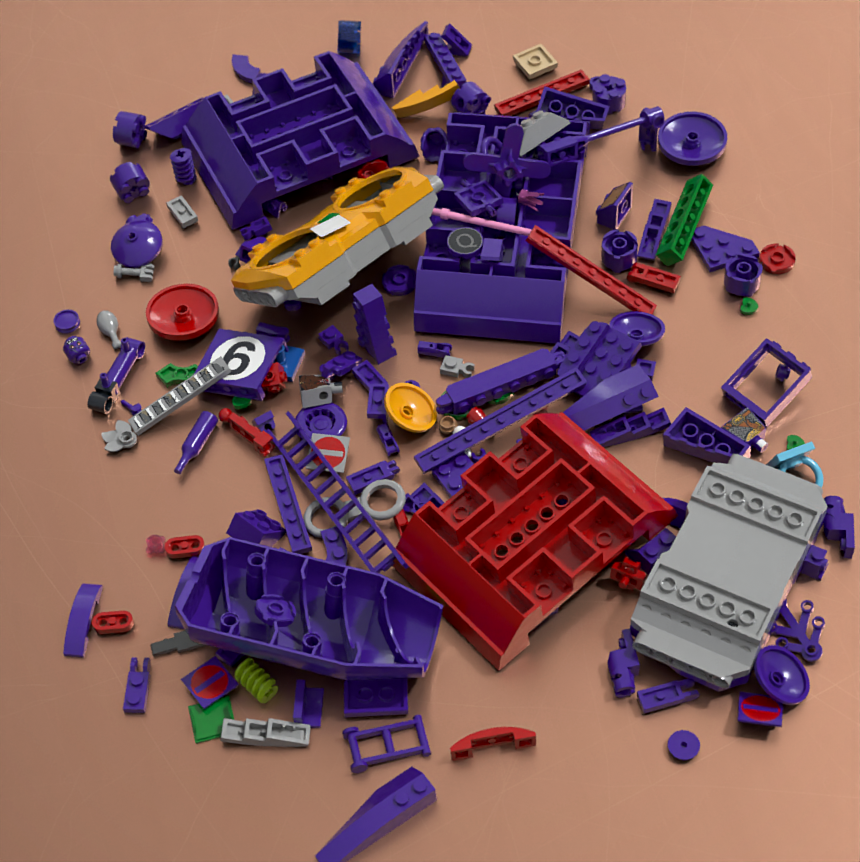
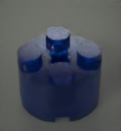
(349, 37)

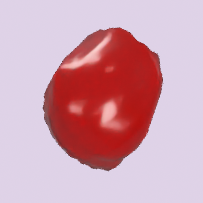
(371, 168)

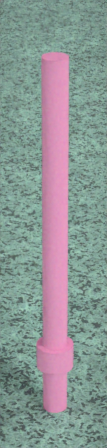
(447, 214)

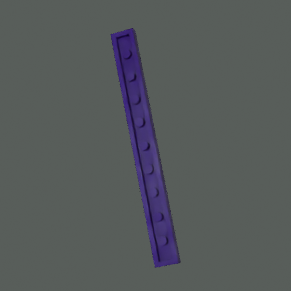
(500, 420)

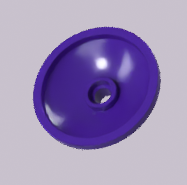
(140, 249)
(639, 326)
(781, 675)

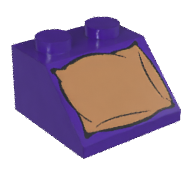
(615, 206)
(649, 551)

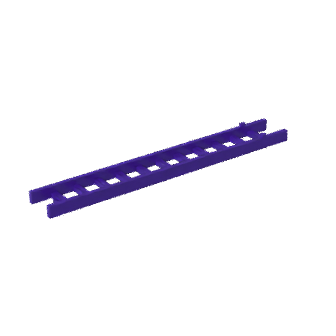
(388, 561)

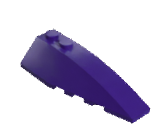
(399, 62)
(612, 398)
(379, 815)

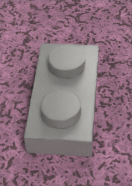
(182, 211)

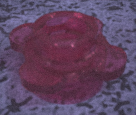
(153, 540)

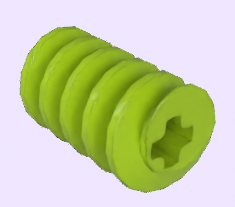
(256, 681)

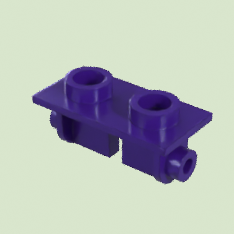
(274, 206)

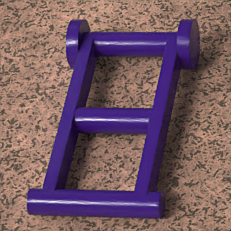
(361, 765)

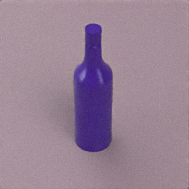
(196, 439)

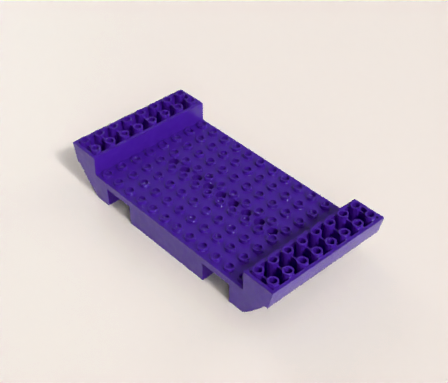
(526, 290)

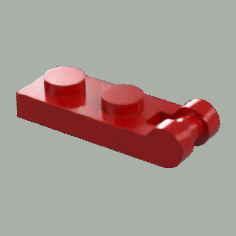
(653, 277)

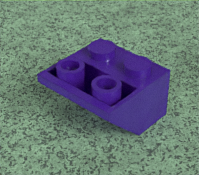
(255, 528)

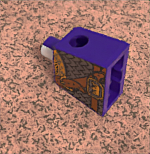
(748, 429)

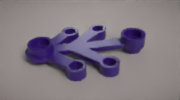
(799, 631)

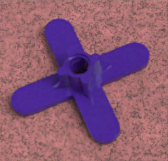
(507, 159)

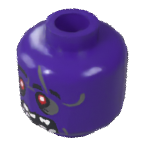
(76, 349)

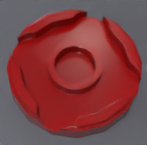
(777, 258)

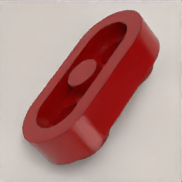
(185, 546)
(113, 622)

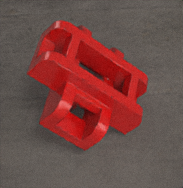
(627, 577)

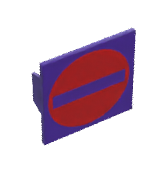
(209, 682)
(759, 709)

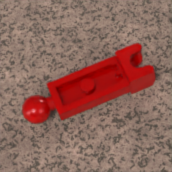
(259, 439)

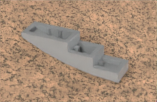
(263, 733)

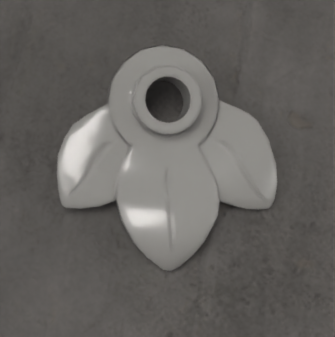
(117, 438)

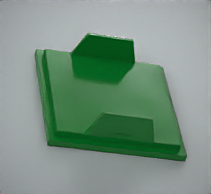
(208, 721)

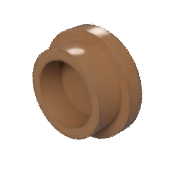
(447, 424)

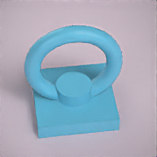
(794, 458)

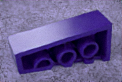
(372, 324)

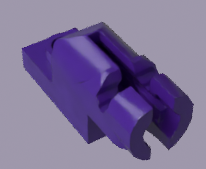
(839, 525)
(624, 665)

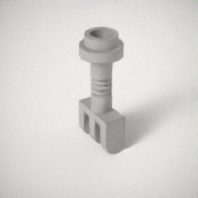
(145, 272)

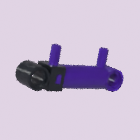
(108, 386)

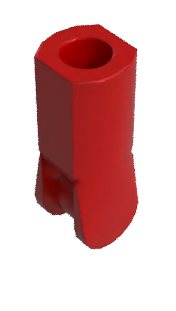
(401, 522)

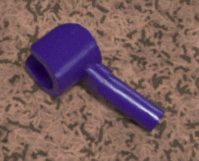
(133, 408)

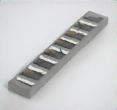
(179, 395)

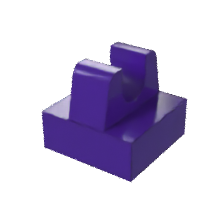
(265, 419)

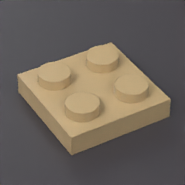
(535, 61)

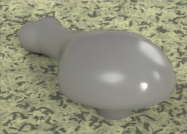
(108, 325)

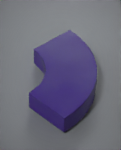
(244, 68)

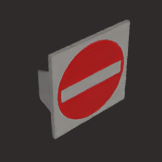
(333, 448)

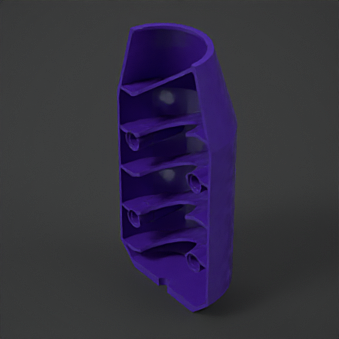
(346, 617)

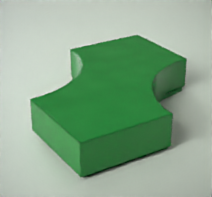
(174, 375)

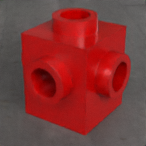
(275, 378)

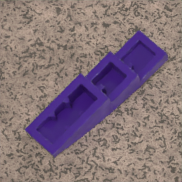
(654, 229)
(630, 429)

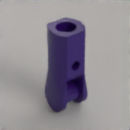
(271, 330)
(434, 349)
(387, 439)

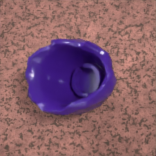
(432, 143)

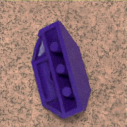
(172, 123)

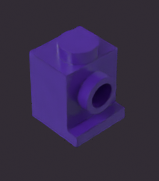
(815, 563)

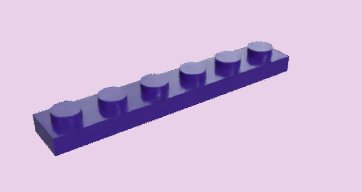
(444, 59)
(288, 504)

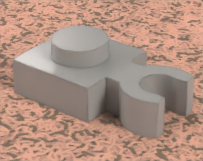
(454, 366)

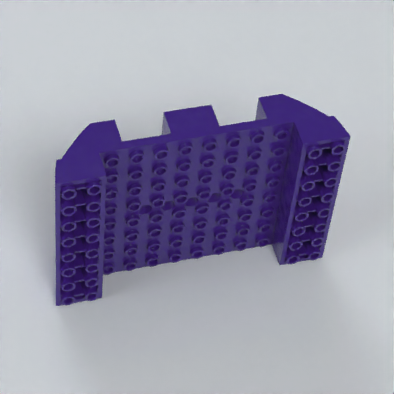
(291, 135)

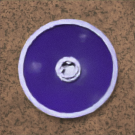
(692, 138)

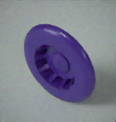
(322, 424)

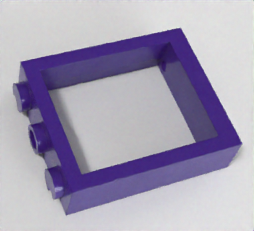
(787, 358)

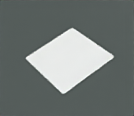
(330, 225)

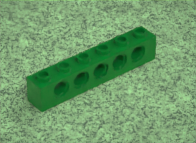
(684, 220)

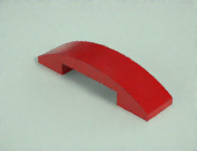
(492, 736)

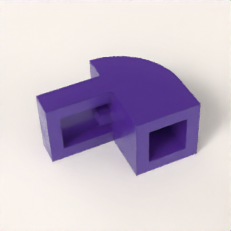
(507, 212)

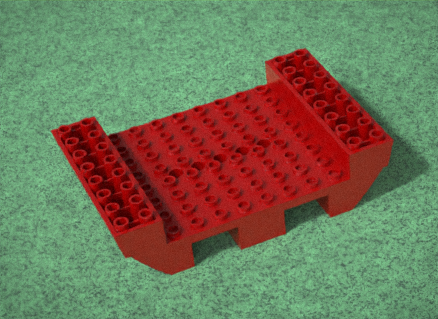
(506, 596)

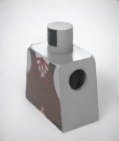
(317, 390)

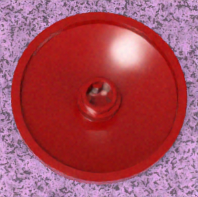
(182, 311)

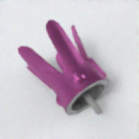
(527, 198)

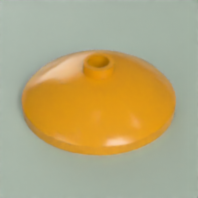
(410, 407)

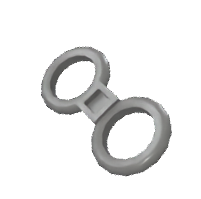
(363, 499)

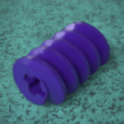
(183, 166)

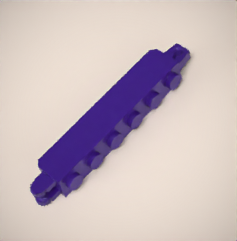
(499, 381)

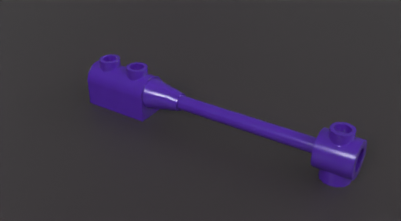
(567, 148)

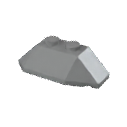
(540, 128)

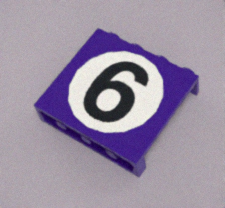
(247, 357)

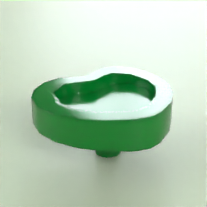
(749, 306)
(240, 403)
(794, 441)

